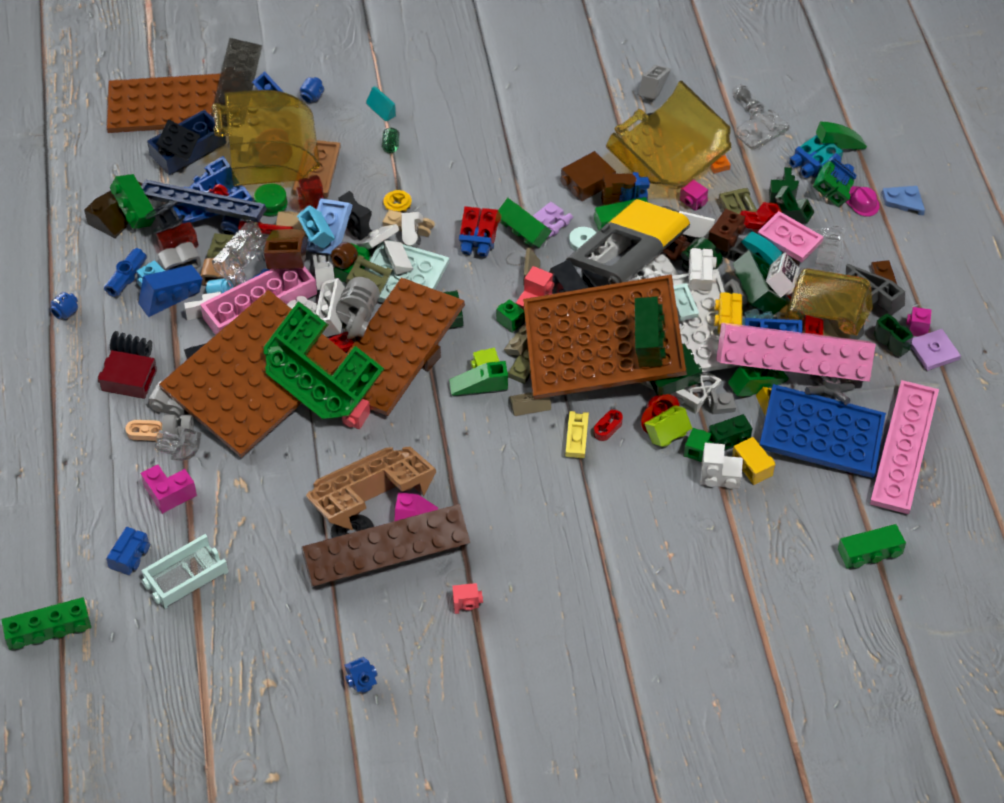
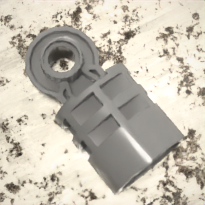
(357, 305)

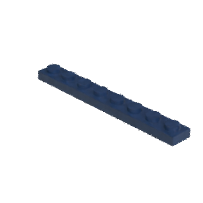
(204, 201)

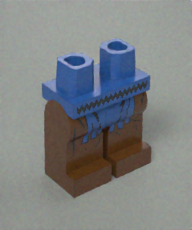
(623, 187)

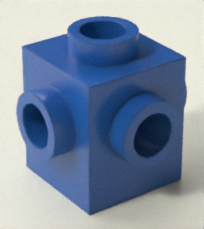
(361, 675)

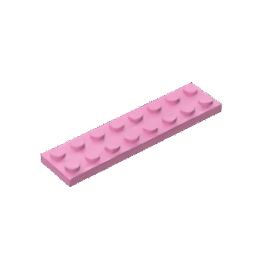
(904, 447)

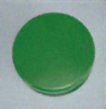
(273, 197)

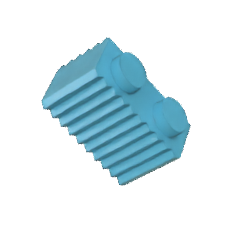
(315, 227)

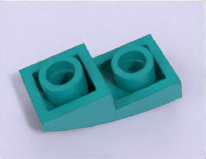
(757, 243)

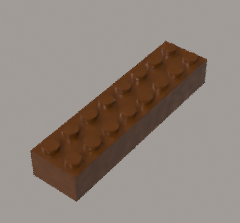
(385, 545)

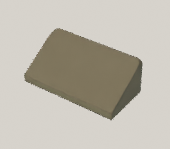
(530, 261)
(526, 404)

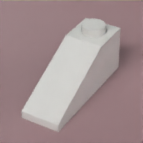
(323, 268)

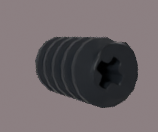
(130, 345)

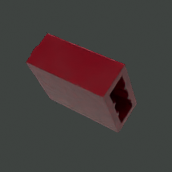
(127, 374)

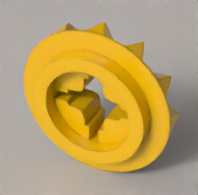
(399, 196)

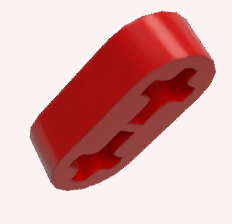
(611, 427)

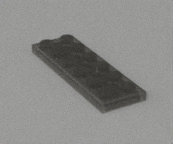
(238, 70)

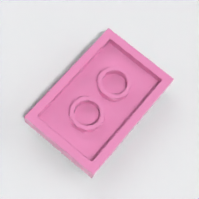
(791, 236)

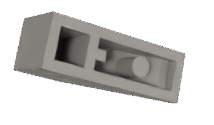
(653, 82)

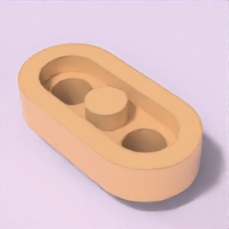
(145, 429)

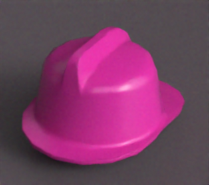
(863, 201)

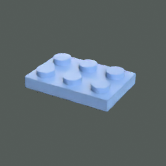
(337, 216)

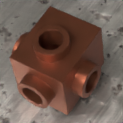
(675, 248)

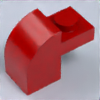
(757, 219)

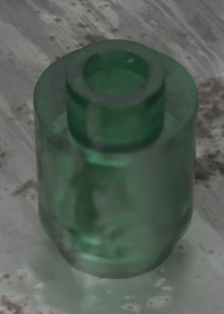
(390, 140)

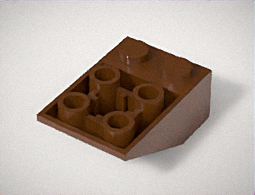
(286, 249)

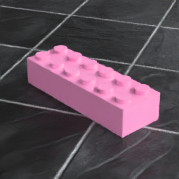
(284, 283)

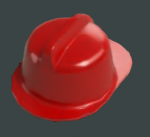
(656, 406)

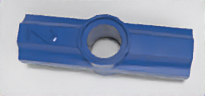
(125, 272)

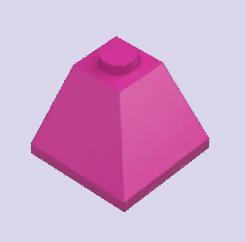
(411, 505)

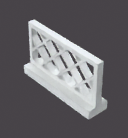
(686, 397)

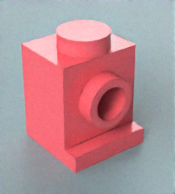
(466, 597)

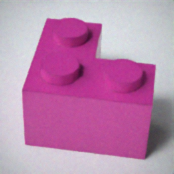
(168, 491)

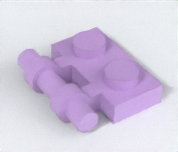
(550, 214)

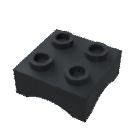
(359, 217)

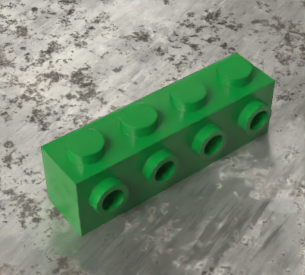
(46, 623)

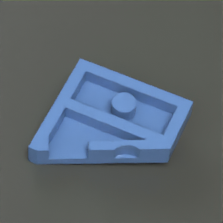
(904, 198)

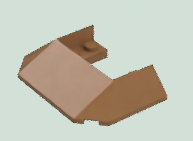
(347, 489)

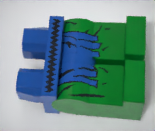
(837, 179)

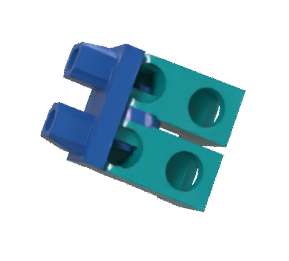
(812, 156)

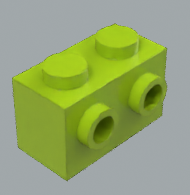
(668, 426)

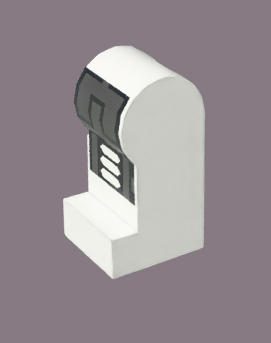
(410, 228)

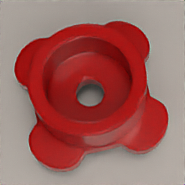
(219, 189)

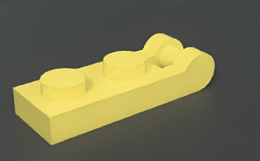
(577, 435)

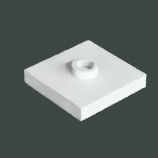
(378, 236)

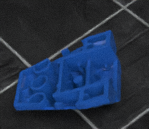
(216, 173)

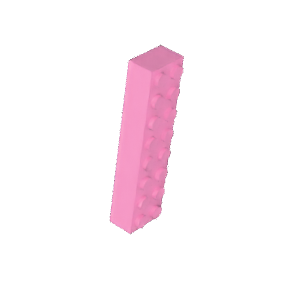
(795, 352)

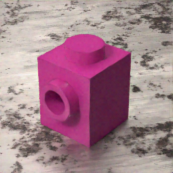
(694, 195)
(919, 321)

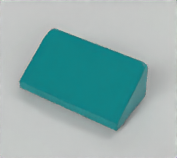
(381, 104)

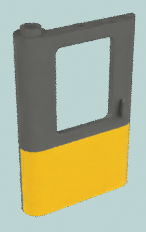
(640, 221)

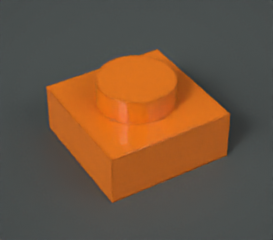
(721, 165)

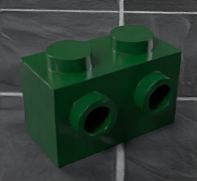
(731, 431)

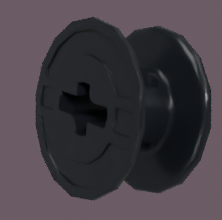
(165, 216)

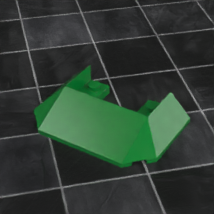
(307, 380)

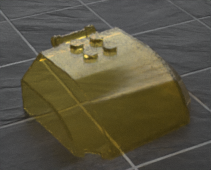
(268, 136)
(673, 141)

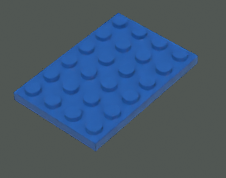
(822, 431)

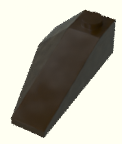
(106, 215)

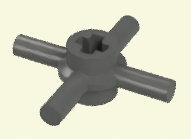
(830, 388)

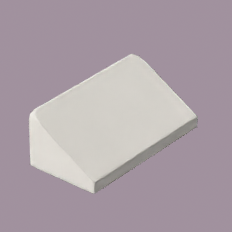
(699, 225)
(397, 257)

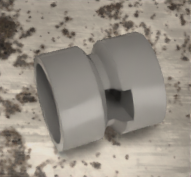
(174, 425)

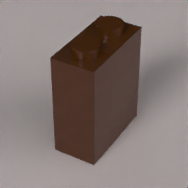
(585, 175)

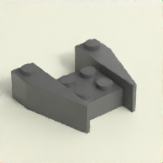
(884, 293)

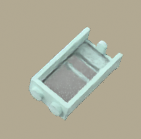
(183, 571)

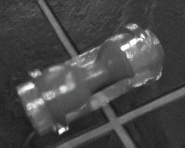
(744, 96)

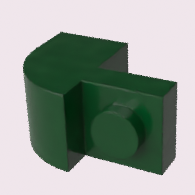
(776, 185)
(797, 209)

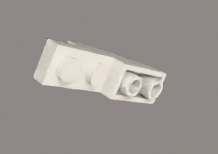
(610, 248)

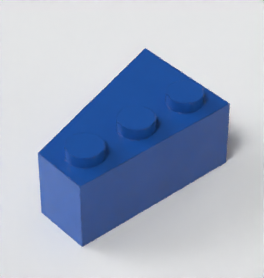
(168, 288)

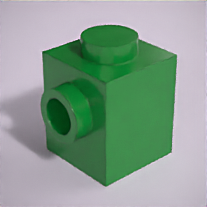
(510, 315)
(695, 444)

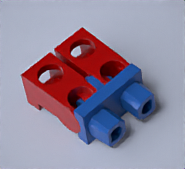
(478, 230)

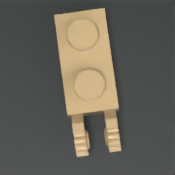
(394, 217)

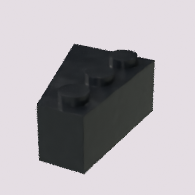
(566, 278)

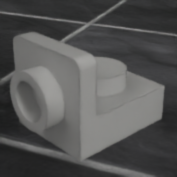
(721, 402)

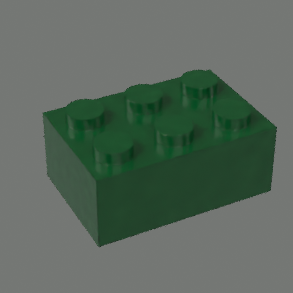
(753, 274)
(649, 332)

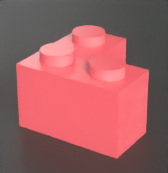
(536, 284)

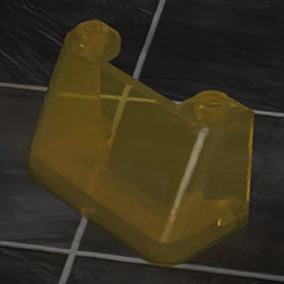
(831, 297)

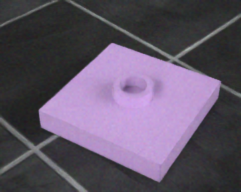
(934, 349)

